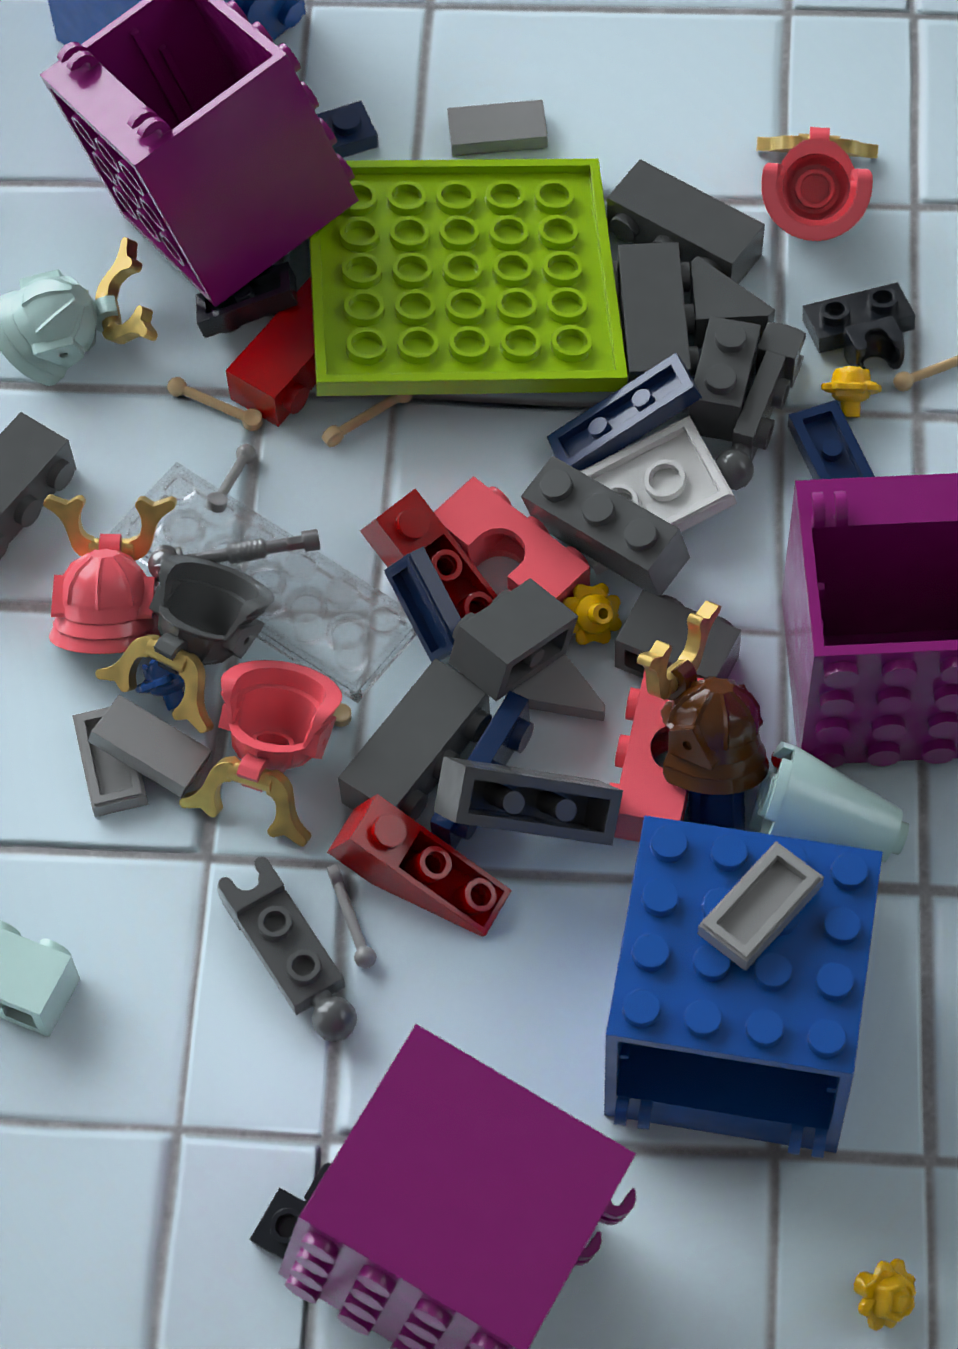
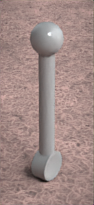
(218, 500)
(364, 956)

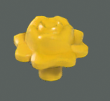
(851, 387)
(596, 613)
(886, 1294)

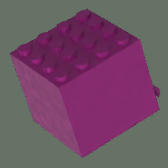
(203, 137)
(874, 618)
(454, 1206)

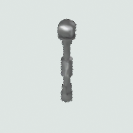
(241, 551)

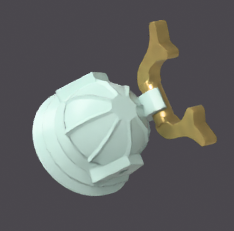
(57, 320)

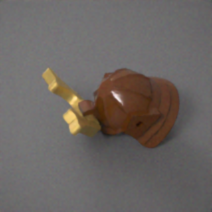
(709, 720)

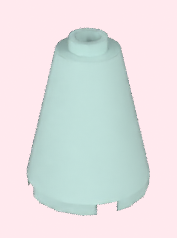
(825, 806)

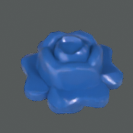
(162, 683)

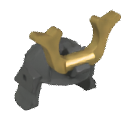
(202, 620)

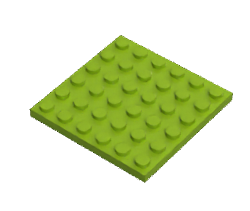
(467, 281)

